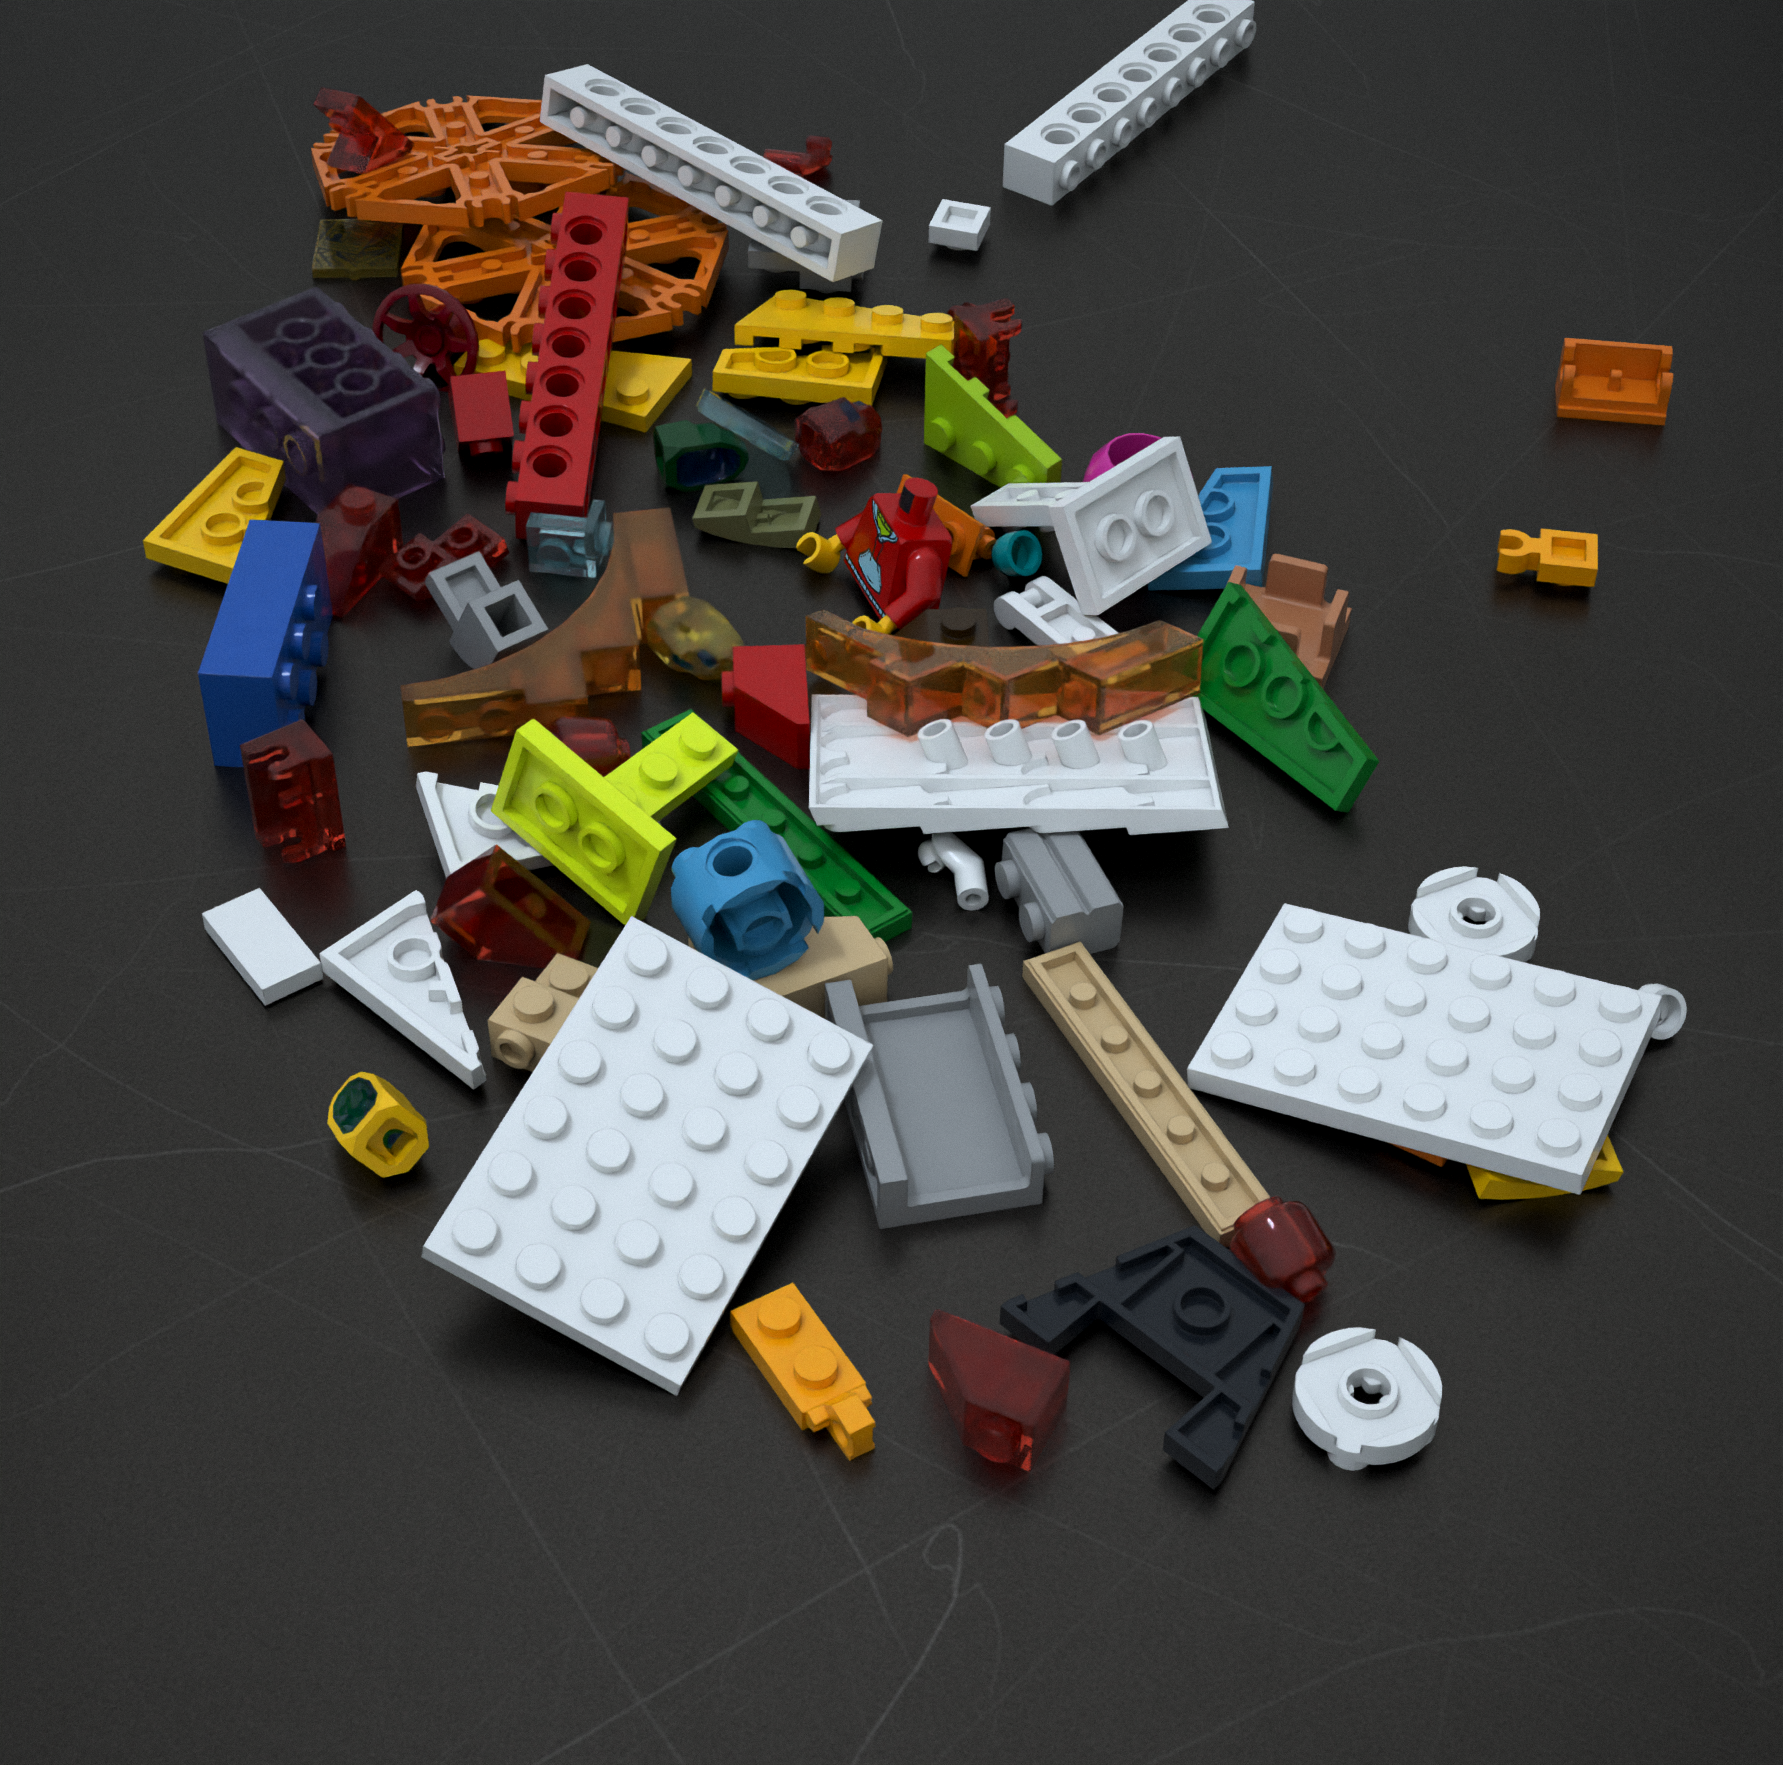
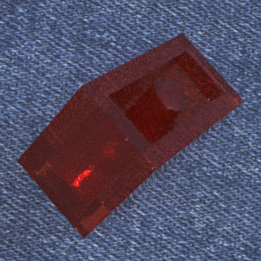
(358, 536)
(507, 913)
(997, 1389)

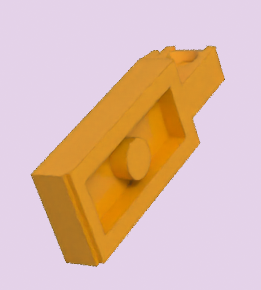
(806, 1367)

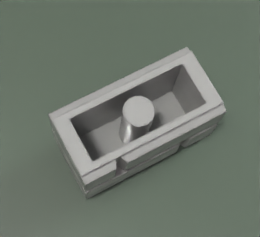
(1059, 891)

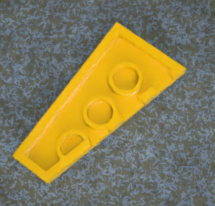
(847, 326)
(636, 385)

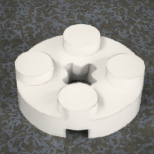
(1457, 892)
(1358, 1431)

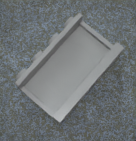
(941, 1105)

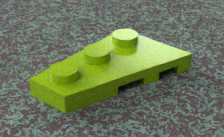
(977, 434)

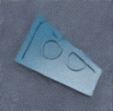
(1237, 517)

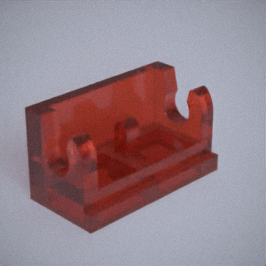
(983, 348)
(293, 791)

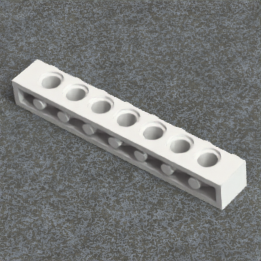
(1125, 97)
(711, 172)

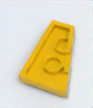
(799, 379)
(211, 521)

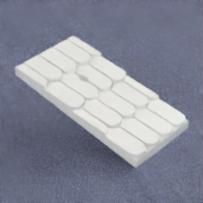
(1046, 776)

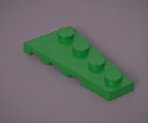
(1276, 705)

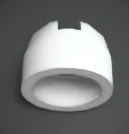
(1672, 1010)

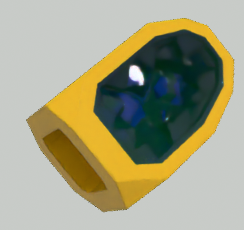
(377, 1125)

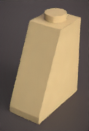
(835, 954)

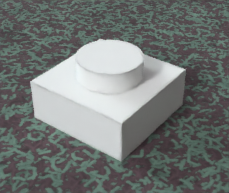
(959, 225)

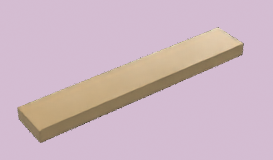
(1145, 1089)

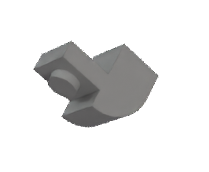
(485, 618)

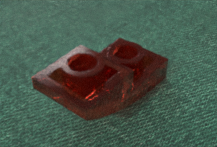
(418, 557)

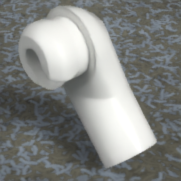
(966, 866)

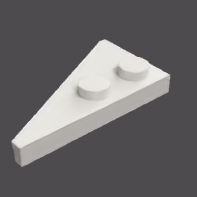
(466, 826)
(401, 975)

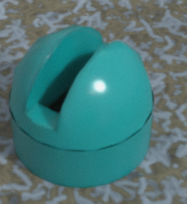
(1017, 554)

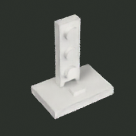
(1115, 527)

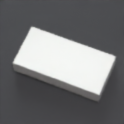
(262, 946)

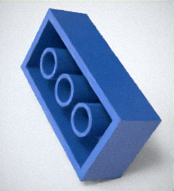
(266, 637)

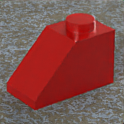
(481, 413)
(771, 699)

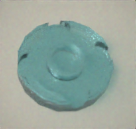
(746, 425)

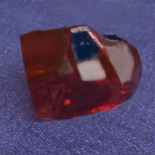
(838, 434)

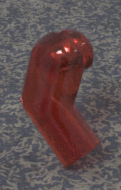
(803, 163)

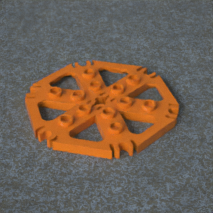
(471, 162)
(517, 264)

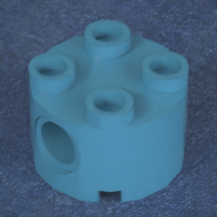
(746, 900)

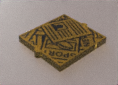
(357, 248)

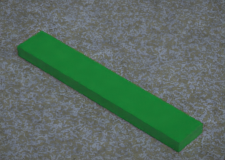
(840, 881)

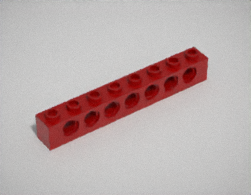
(572, 362)

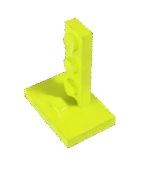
(607, 826)

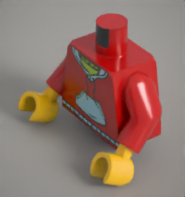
(893, 552)

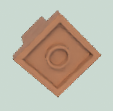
(1299, 612)

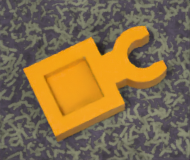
(1556, 555)

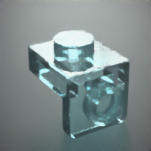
(569, 543)

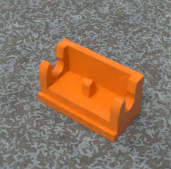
(1614, 381)

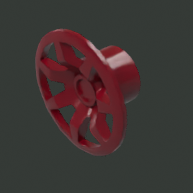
(433, 333)

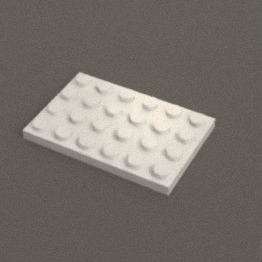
(1428, 1046)
(649, 1155)

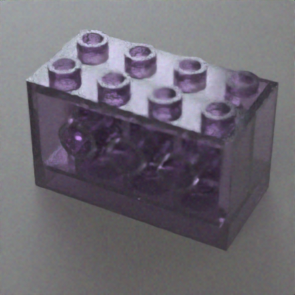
(325, 400)

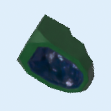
(697, 455)

